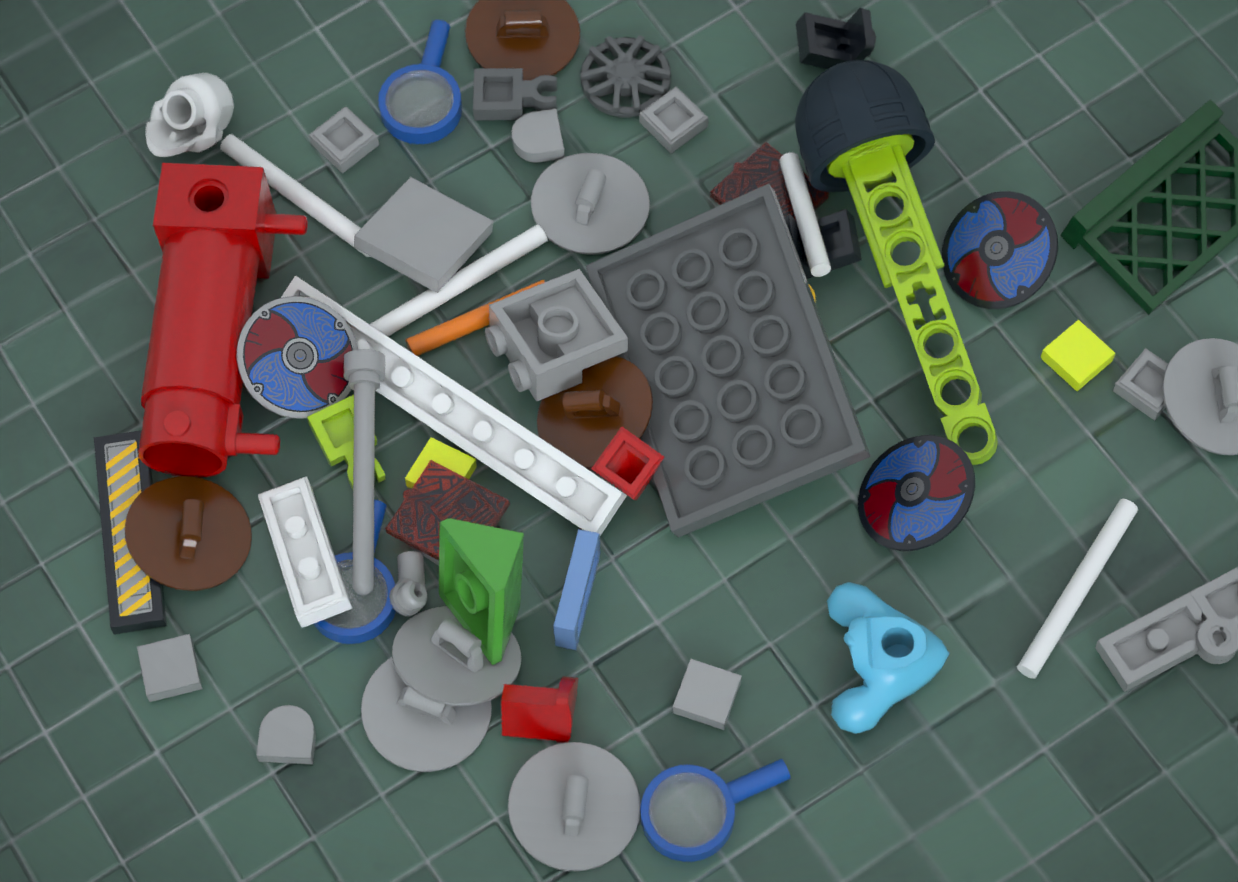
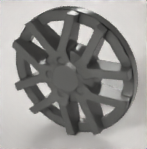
(624, 75)

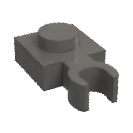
(504, 93)

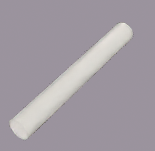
(805, 215)

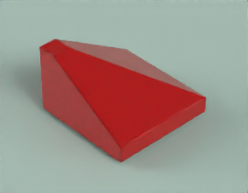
(628, 463)

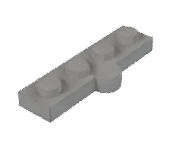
(1193, 624)

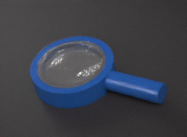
(422, 99)
(369, 612)
(692, 810)

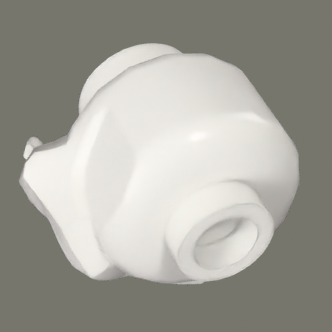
(189, 115)

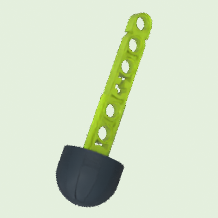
(859, 133)

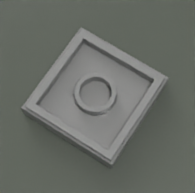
(423, 234)

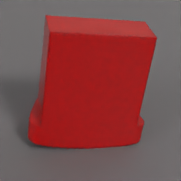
(539, 710)

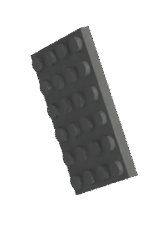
(732, 361)

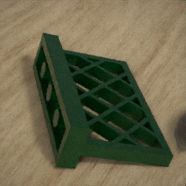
(1138, 186)

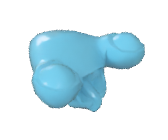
(887, 652)

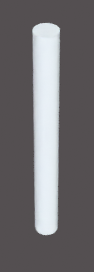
(292, 189)
(461, 281)
(1077, 588)

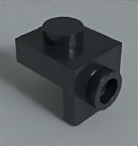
(830, 41)
(839, 239)

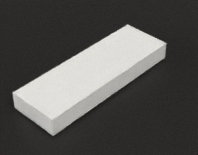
(304, 552)

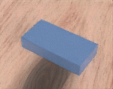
(577, 589)

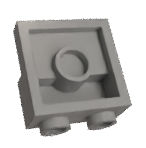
(553, 334)

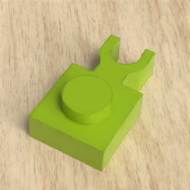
(335, 435)

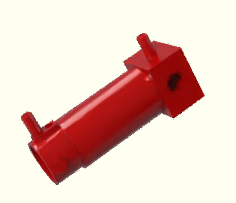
(215, 244)

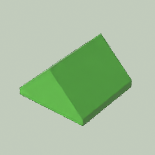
(481, 580)

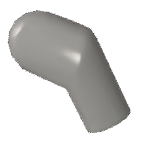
(409, 592)

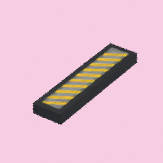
(133, 597)

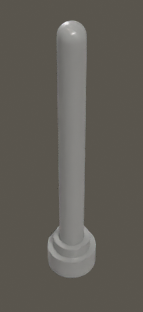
(364, 372)

